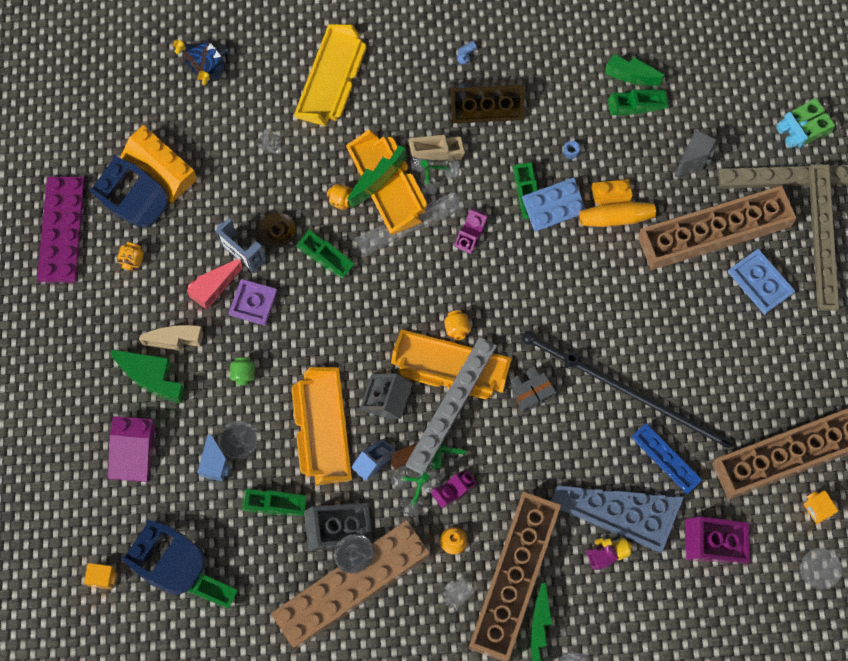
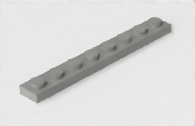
(451, 406)

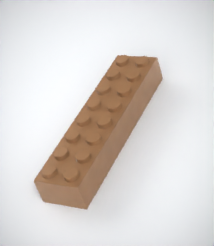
(716, 227)
(783, 455)
(514, 577)
(343, 592)

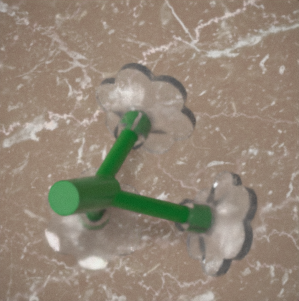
(428, 184)
(426, 481)

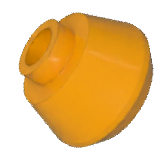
(448, 543)

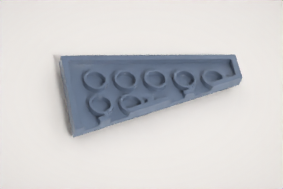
(627, 514)

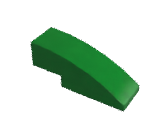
(633, 71)
(637, 102)
(524, 184)
(325, 254)
(273, 502)
(213, 591)

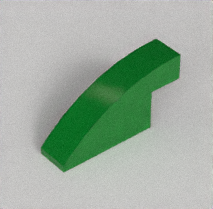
(150, 374)

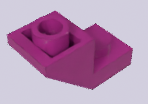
(471, 231)
(454, 489)

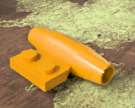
(615, 206)

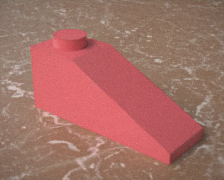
(211, 284)

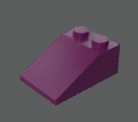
(130, 448)
(717, 540)

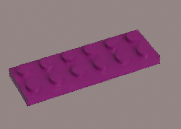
(61, 230)

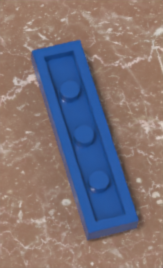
(666, 458)

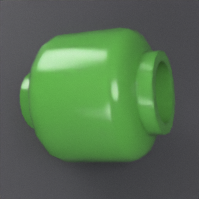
(242, 371)

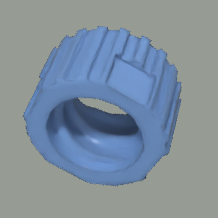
(571, 155)

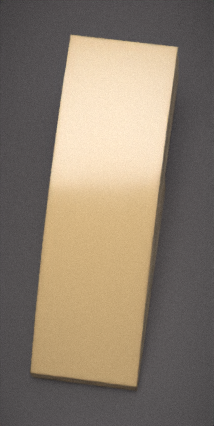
(436, 147)
(173, 337)

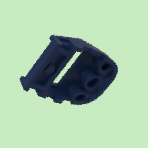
(143, 202)
(177, 567)

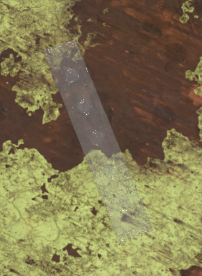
(434, 212)

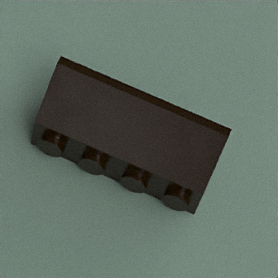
(487, 101)

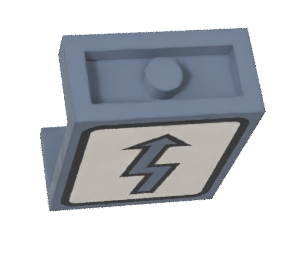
(252, 258)

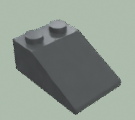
(332, 523)

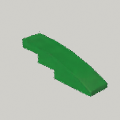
(374, 180)
(540, 619)

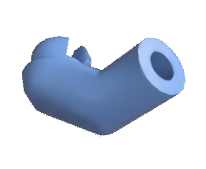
(463, 52)

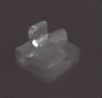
(270, 141)

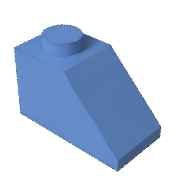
(373, 459)
(213, 462)

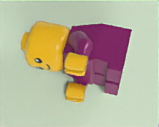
(608, 552)

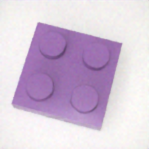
(253, 302)

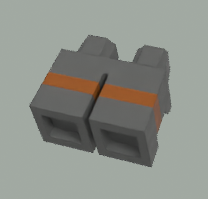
(533, 392)

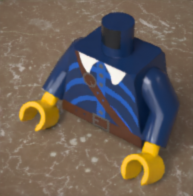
(203, 59)

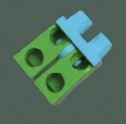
(805, 124)

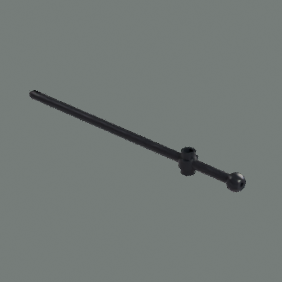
(530, 338)

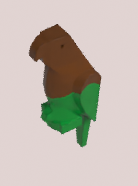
(401, 457)

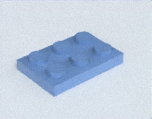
(553, 204)
(761, 281)

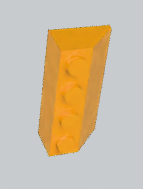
(160, 161)

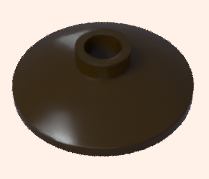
(273, 223)

